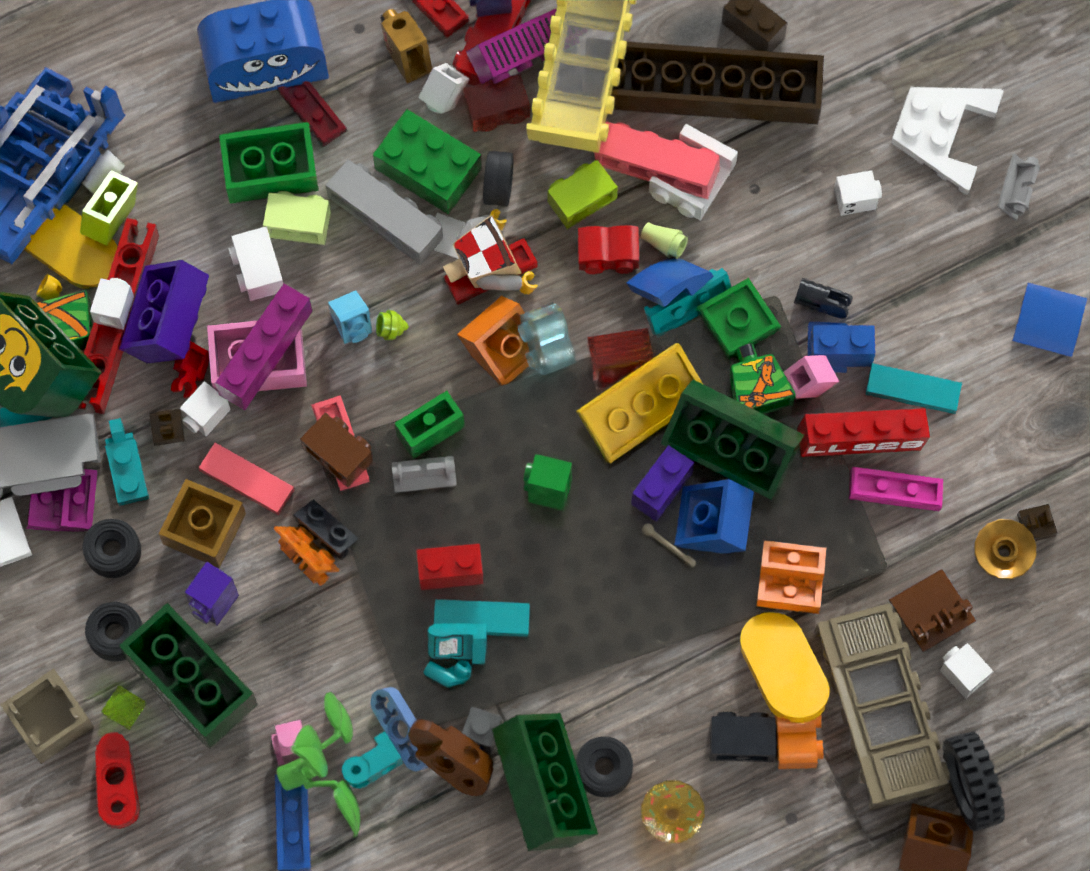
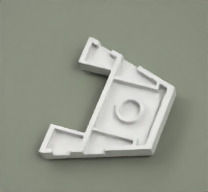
(930, 125)

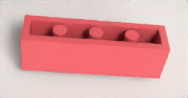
(669, 160)

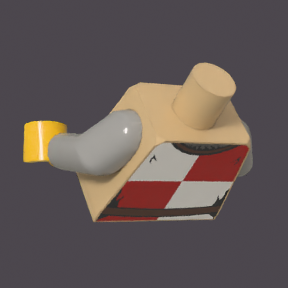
(487, 257)

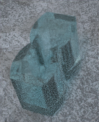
(547, 339)

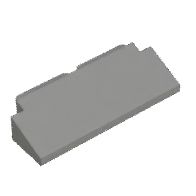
(47, 454)

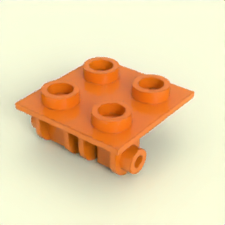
(299, 546)

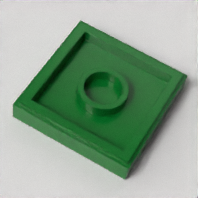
(738, 317)

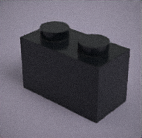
(742, 737)

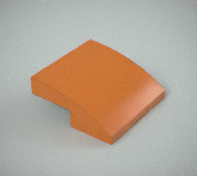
(791, 577)

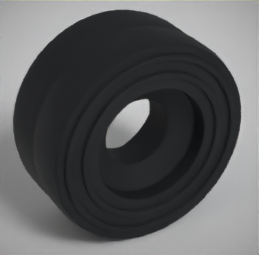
(498, 178)
(107, 531)
(101, 619)
(610, 749)

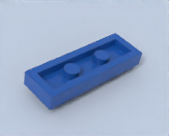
(292, 828)

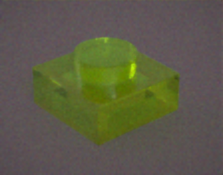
(123, 707)

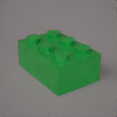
(427, 161)
(268, 162)

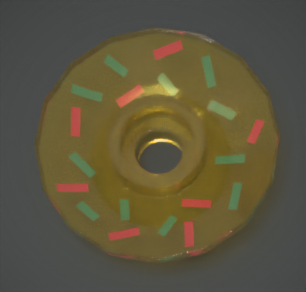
(677, 796)

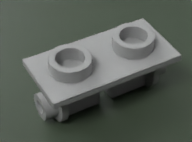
(1015, 193)
(424, 474)

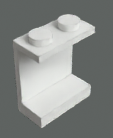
(689, 204)

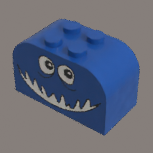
(261, 48)

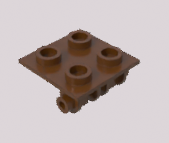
(933, 610)

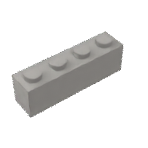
(385, 211)

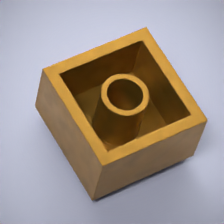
(202, 523)

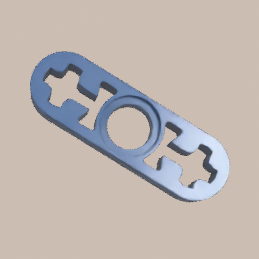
(390, 725)

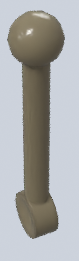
(648, 530)

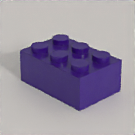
(164, 312)

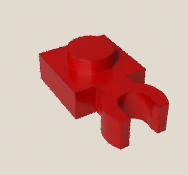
(190, 369)

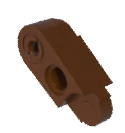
(452, 756)

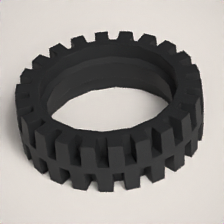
(974, 781)

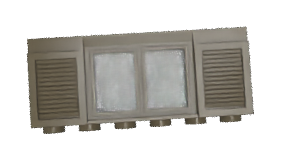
(882, 706)

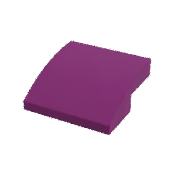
(65, 508)

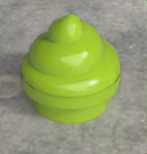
(390, 325)

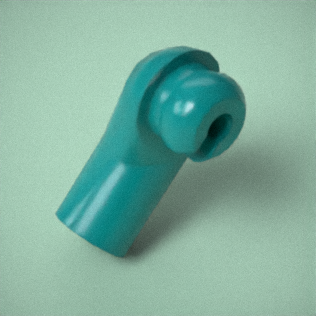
(451, 676)

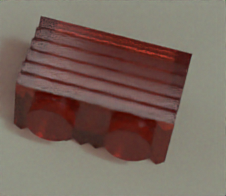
(618, 353)

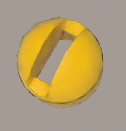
(49, 288)

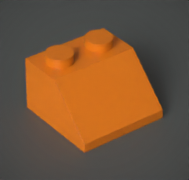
(496, 341)

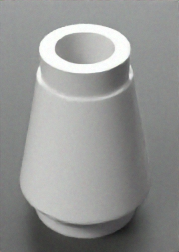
(100, 170)

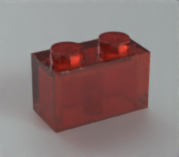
(496, 104)

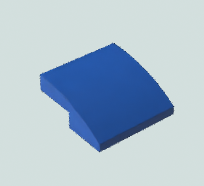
(668, 279)
(1049, 319)

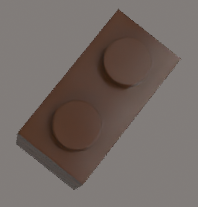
(337, 449)

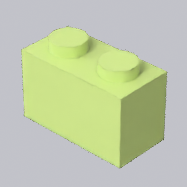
(297, 217)

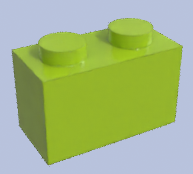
(581, 193)
(108, 208)

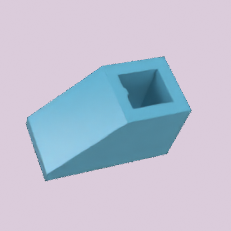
(351, 317)

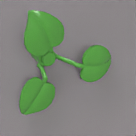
(313, 763)

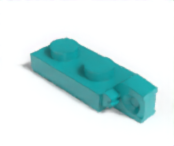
(125, 465)

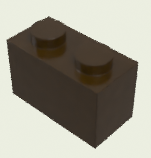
(754, 23)

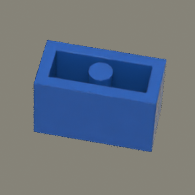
(844, 344)

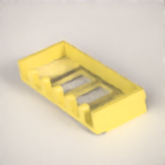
(580, 73)

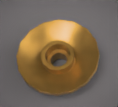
(1007, 535)

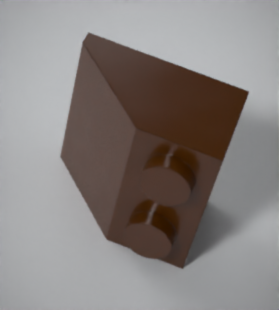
(935, 841)

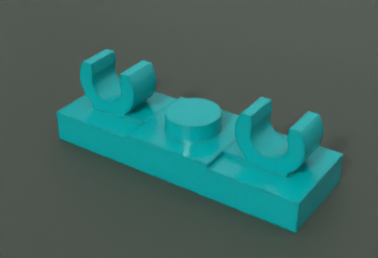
(684, 306)

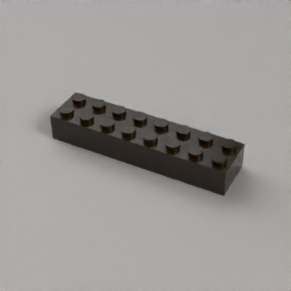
(720, 83)

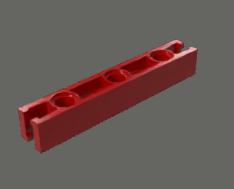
(106, 340)

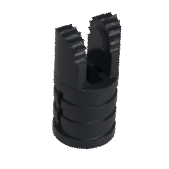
(823, 299)

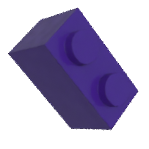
(662, 483)
(211, 594)

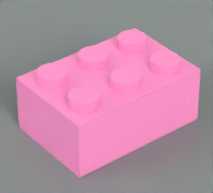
(227, 338)

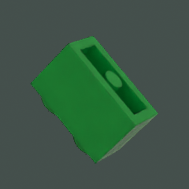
(429, 424)
(548, 481)

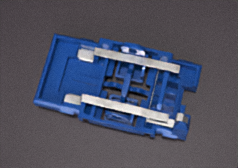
(80, 132)

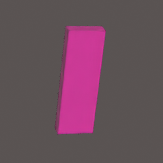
(896, 489)

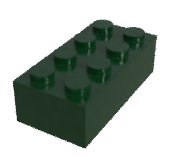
(732, 439)
(544, 781)

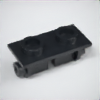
(327, 528)

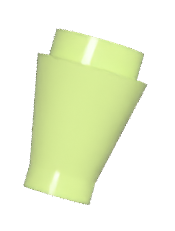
(666, 240)

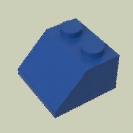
(714, 517)

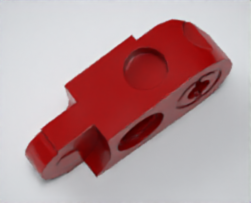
(111, 757)

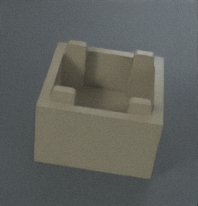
(47, 716)

